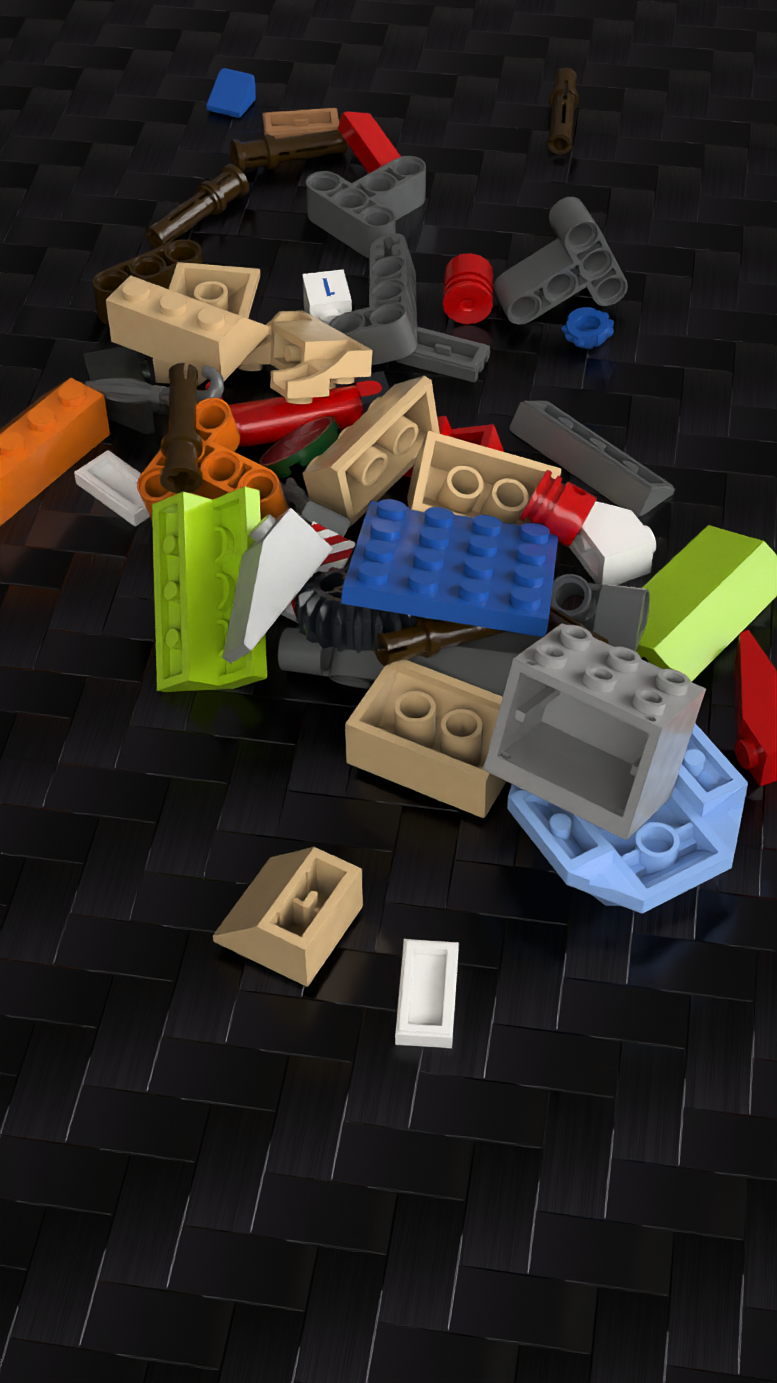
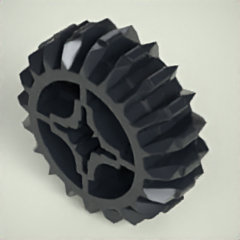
(341, 625)

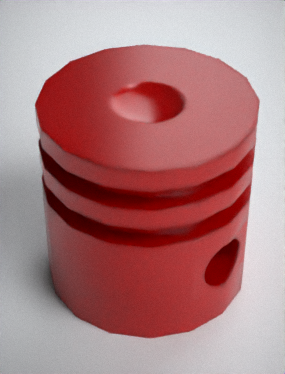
(468, 288)
(559, 507)

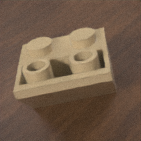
(294, 913)

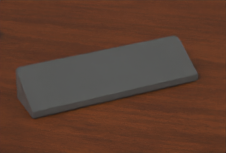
(589, 457)

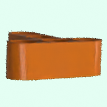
(217, 463)

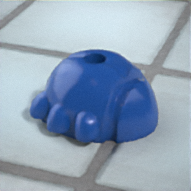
(587, 327)

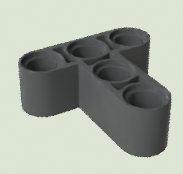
(368, 207)
(562, 268)

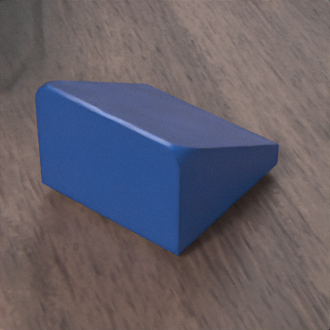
(232, 93)

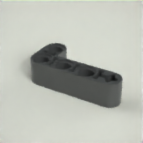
(391, 318)

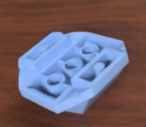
(670, 853)

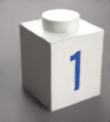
(326, 295)

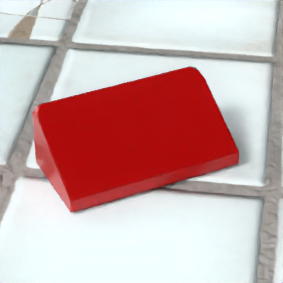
(366, 140)

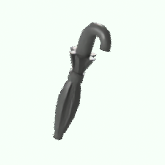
(134, 391)

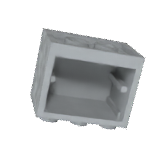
(593, 729)

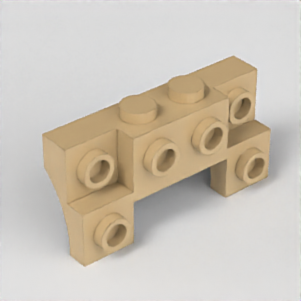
(308, 357)

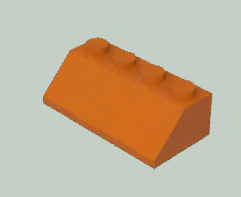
(48, 442)

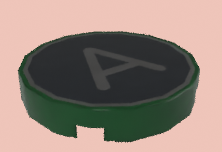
(301, 446)

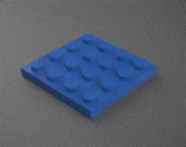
(453, 568)

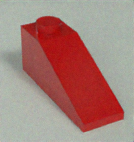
(755, 710)

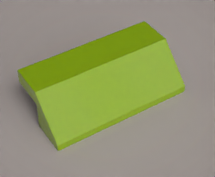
(195, 583)
(706, 599)

